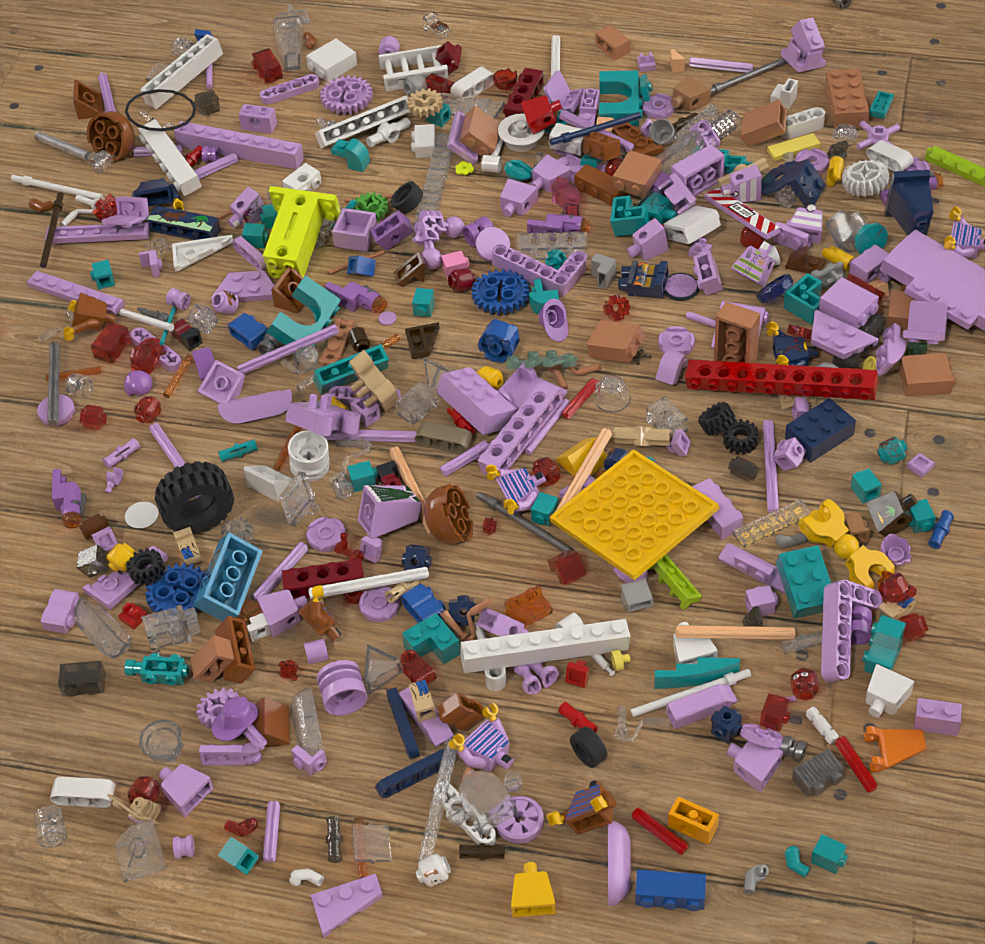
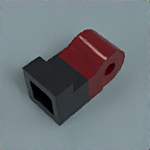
(184, 333)
(387, 474)

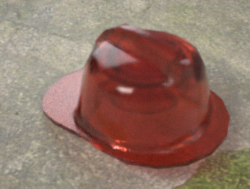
(146, 355)
(894, 587)

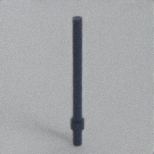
(567, 137)

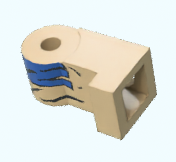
(187, 546)
(895, 610)
(422, 700)

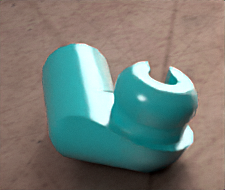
(793, 861)

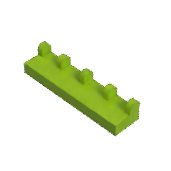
(956, 164)
(676, 580)

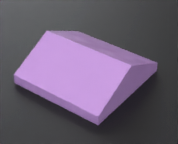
(222, 383)

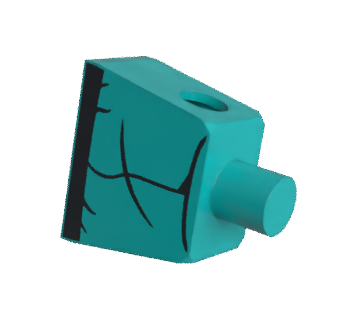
(658, 207)

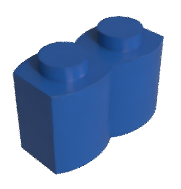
(247, 330)
(421, 603)

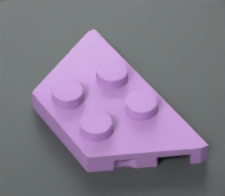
(248, 286)
(838, 336)

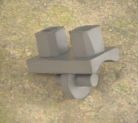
(830, 274)

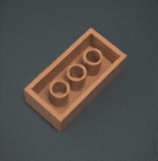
(846, 97)
(736, 334)

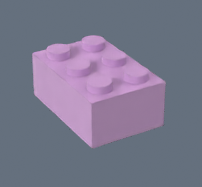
(700, 169)

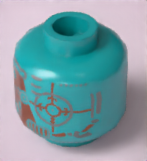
(892, 450)

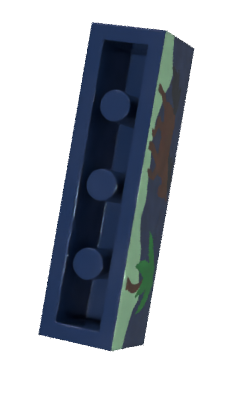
(183, 224)

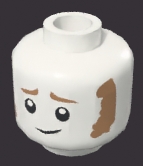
(433, 870)

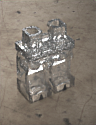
(170, 627)

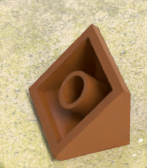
(86, 101)
(283, 291)
(272, 722)

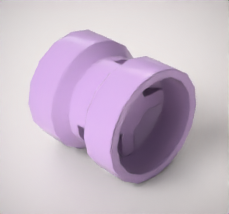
(178, 299)

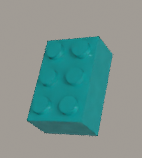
(803, 580)

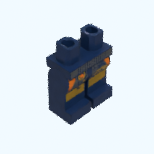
(644, 279)

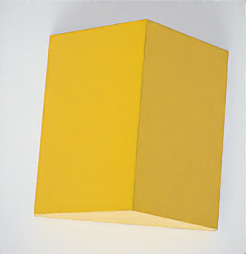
(574, 457)

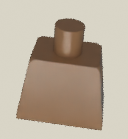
(690, 94)

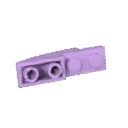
(589, 105)
(891, 350)

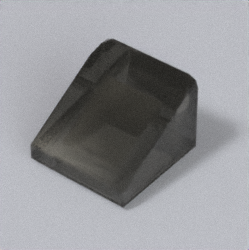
(753, 618)

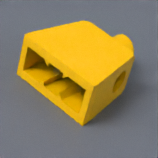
(532, 893)

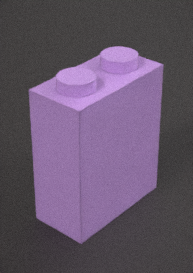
(849, 303)

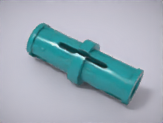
(227, 454)

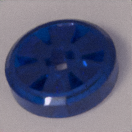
(775, 288)

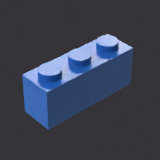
(670, 890)

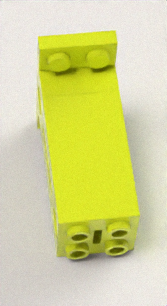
(296, 227)

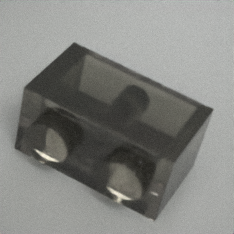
(81, 678)

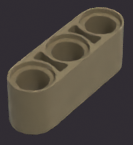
(443, 437)

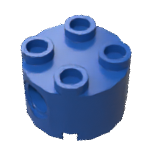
(499, 341)

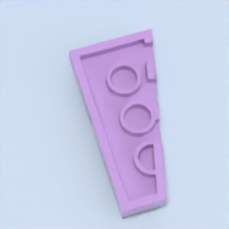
(116, 586)

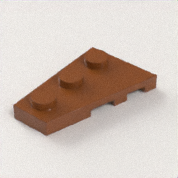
(641, 143)

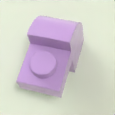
(671, 366)

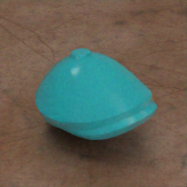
(518, 170)

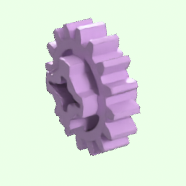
(213, 705)

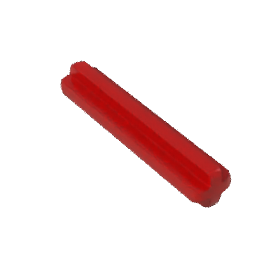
(579, 399)
(856, 764)
(659, 831)

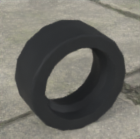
(407, 197)

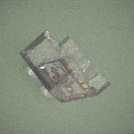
(844, 228)

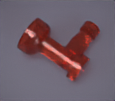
(342, 548)

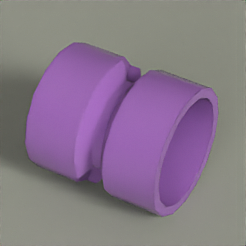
(472, 230)
(861, 625)

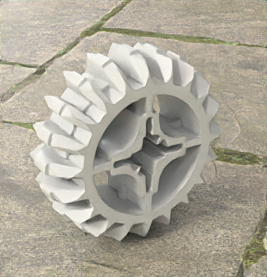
(865, 178)

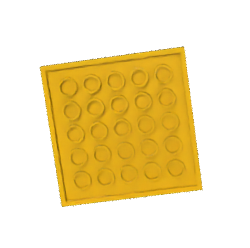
(634, 514)

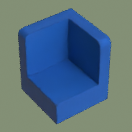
(361, 265)

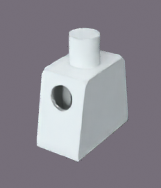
(688, 649)
(887, 691)

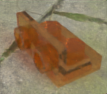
(528, 606)

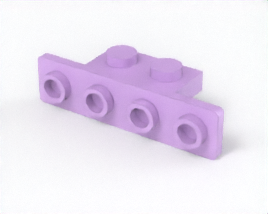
(751, 566)

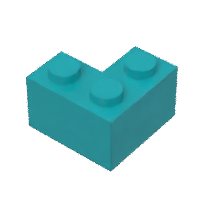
(626, 218)
(804, 298)
(433, 636)
(884, 643)

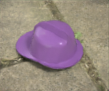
(554, 320)
(234, 718)

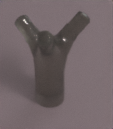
(639, 354)

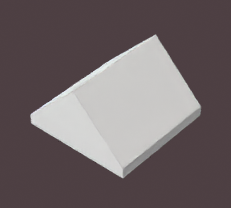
(266, 480)

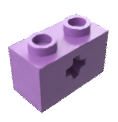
(392, 230)

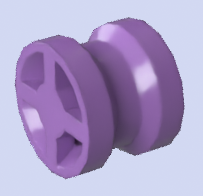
(210, 154)

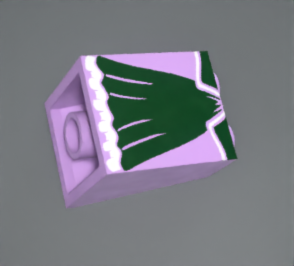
(387, 508)

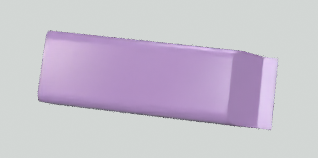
(699, 705)
(434, 729)

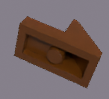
(802, 262)
(412, 268)

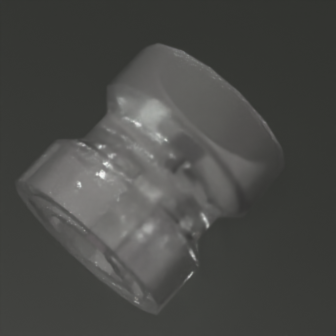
(341, 485)

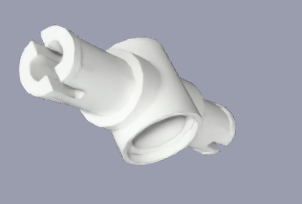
(388, 132)

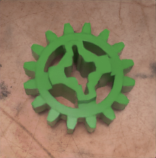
(372, 203)

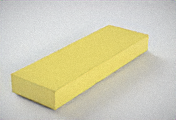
(795, 146)

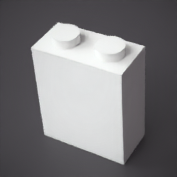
(331, 60)
(692, 224)

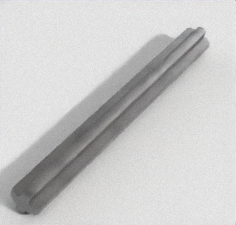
(53, 383)

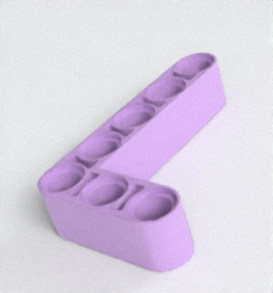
(531, 269)
(837, 620)

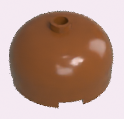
(111, 132)
(447, 514)

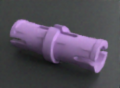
(111, 459)

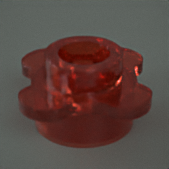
(288, 670)

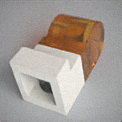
(258, 624)

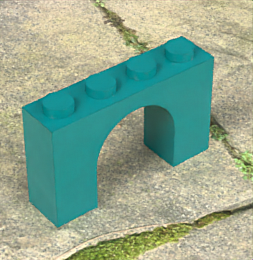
(623, 83)
(318, 300)

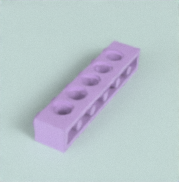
(521, 428)

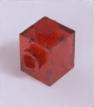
(775, 712)

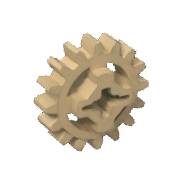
(425, 103)

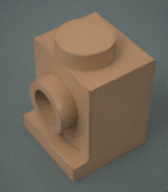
(857, 527)

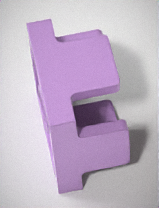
(794, 58)
(677, 194)

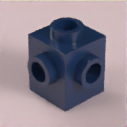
(416, 553)
(456, 605)
(726, 724)

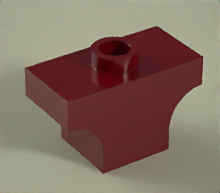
(449, 55)

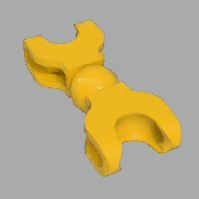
(845, 546)

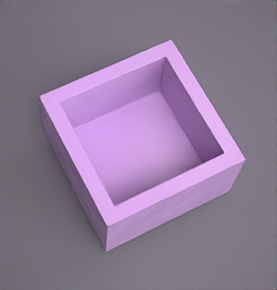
(354, 229)

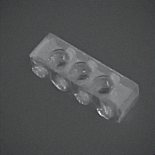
(538, 244)

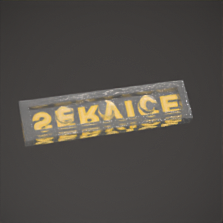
(771, 523)

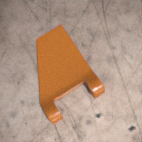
(894, 746)

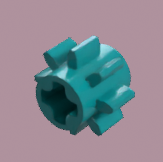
(555, 259)

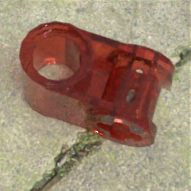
(416, 668)

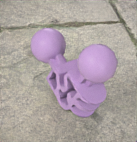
(428, 231)

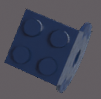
(801, 177)

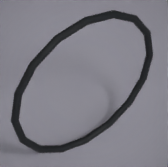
(160, 129)

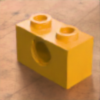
(693, 820)

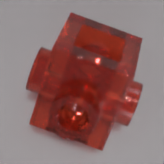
(105, 207)
(622, 304)

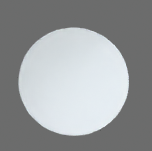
(141, 515)

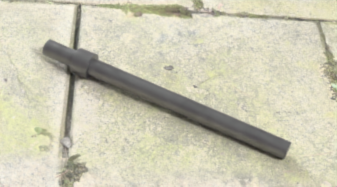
(718, 87)
(495, 505)

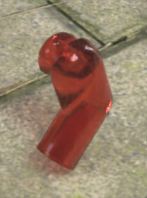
(242, 828)

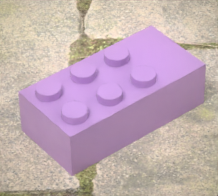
(475, 400)

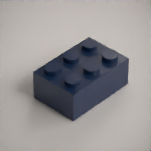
(821, 429)

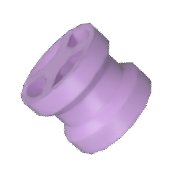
(183, 846)

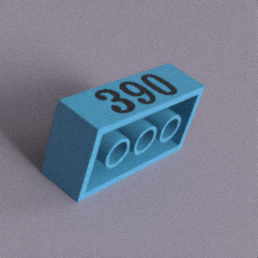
(228, 577)

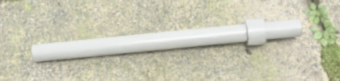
(28, 181)
(728, 678)

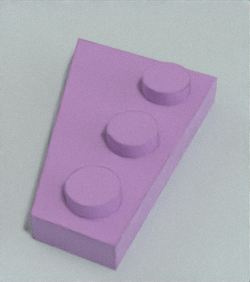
(342, 902)

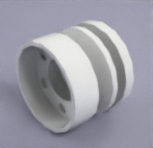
(309, 454)

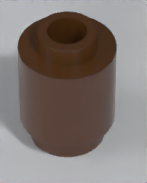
(93, 525)

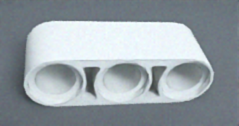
(473, 83)
(804, 122)
(892, 156)
(82, 792)

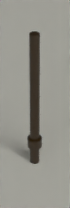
(57, 208)

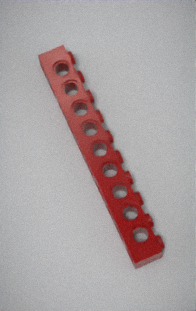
(782, 379)

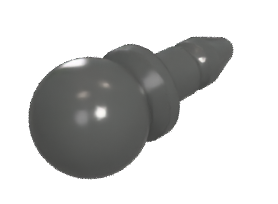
(157, 315)

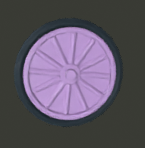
(681, 286)

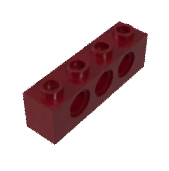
(527, 88)
(301, 579)

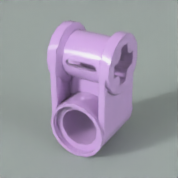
(709, 133)

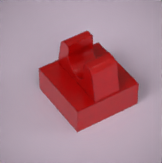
(132, 615)
(577, 673)

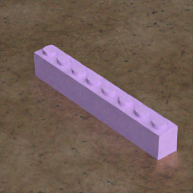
(244, 145)

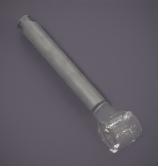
(98, 161)

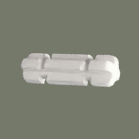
(821, 725)

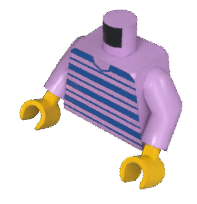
(964, 237)
(517, 487)
(486, 745)

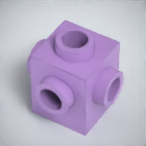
(789, 454)

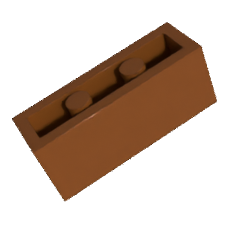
(596, 184)
(243, 664)

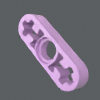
(250, 253)

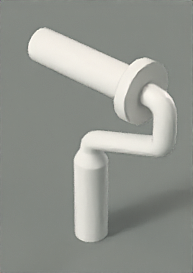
(73, 214)

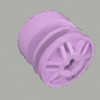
(341, 687)

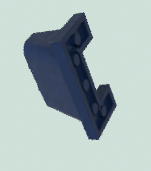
(910, 200)

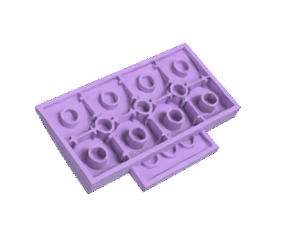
(939, 276)

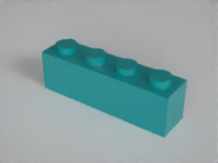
(341, 372)

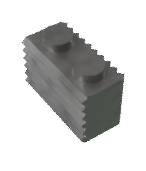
(818, 773)

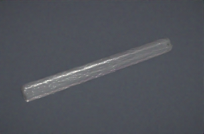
(438, 802)

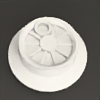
(517, 134)

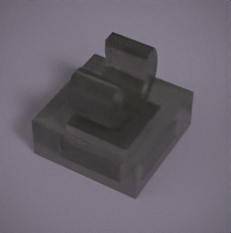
(838, 149)

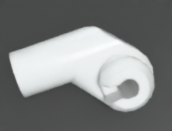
(306, 874)

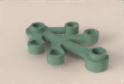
(533, 360)

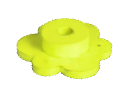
(464, 168)

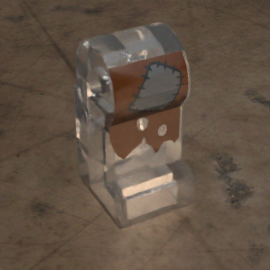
(435, 26)

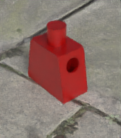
(540, 112)

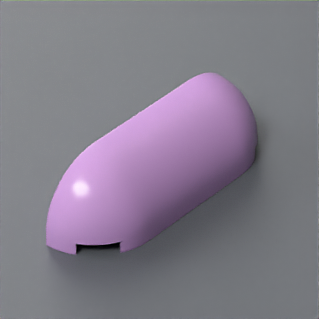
(255, 406)
(618, 863)

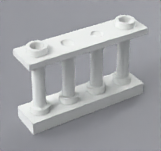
(419, 56)

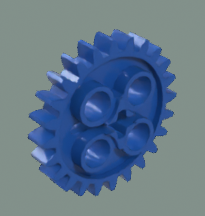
(513, 292)
(161, 594)

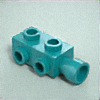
(159, 669)

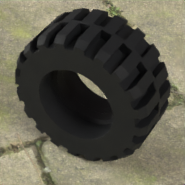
(186, 483)

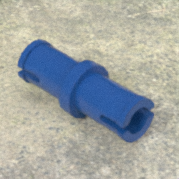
(941, 529)

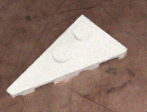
(192, 251)

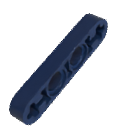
(402, 723)
(410, 775)

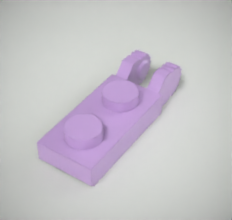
(229, 754)

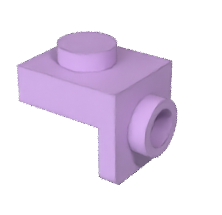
(150, 258)
(310, 764)

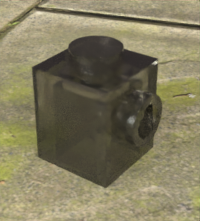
(207, 103)
(92, 561)

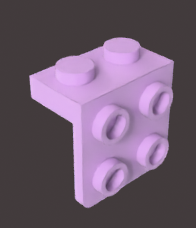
(558, 90)
(129, 211)
(791, 237)
(926, 321)

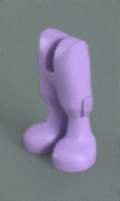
(531, 683)

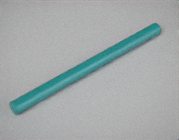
(165, 332)

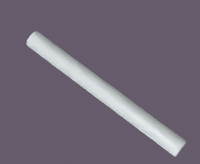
(145, 319)

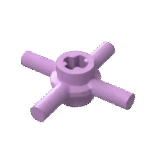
(876, 134)

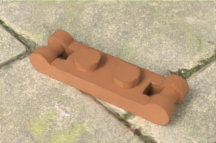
(337, 344)

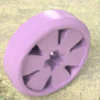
(528, 828)

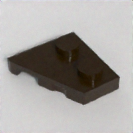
(422, 339)

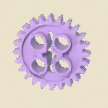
(346, 95)

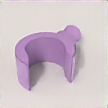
(113, 478)

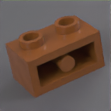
(601, 146)

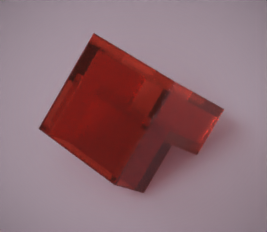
(439, 83)
(567, 566)

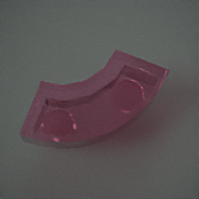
(566, 196)

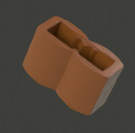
(461, 712)

